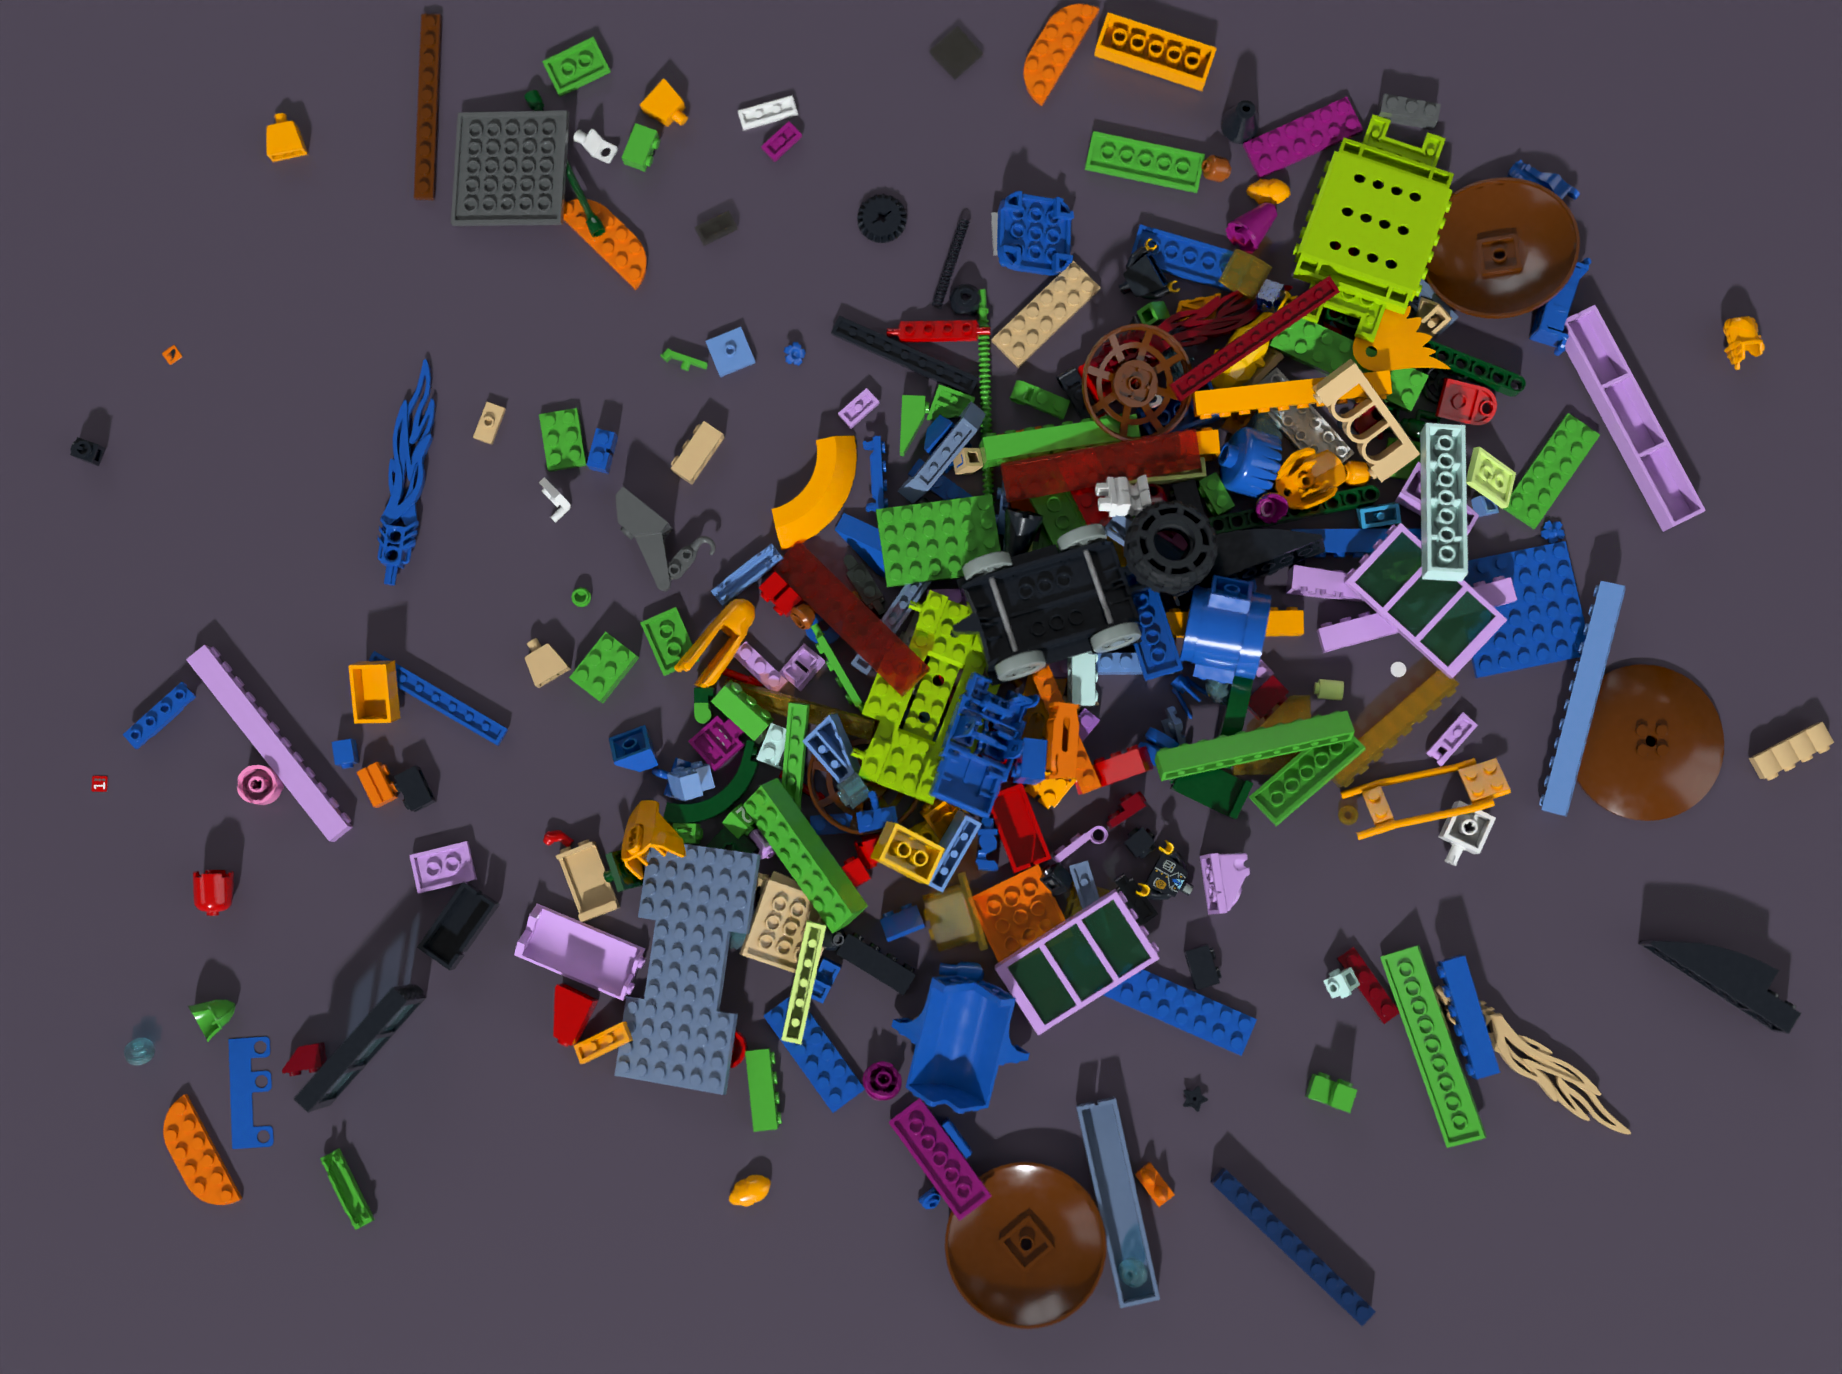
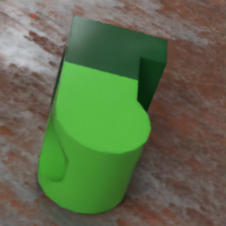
(702, 704)

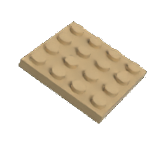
(779, 926)

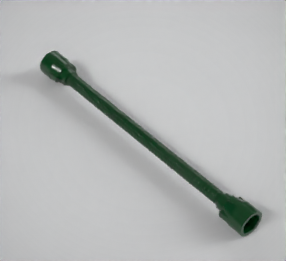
(593, 222)

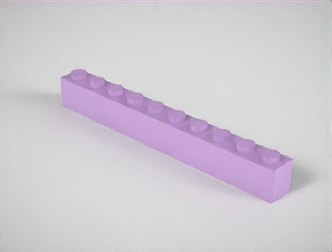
(1373, 626)

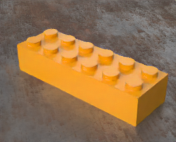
(1155, 51)

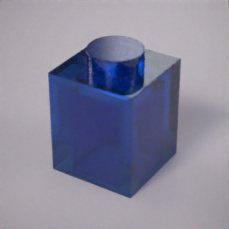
(1270, 296)

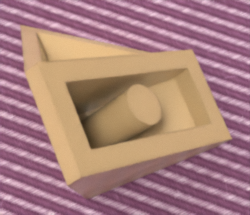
(1433, 317)

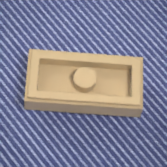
(489, 423)

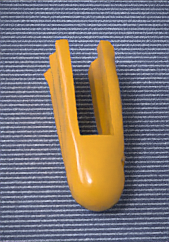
(734, 622)

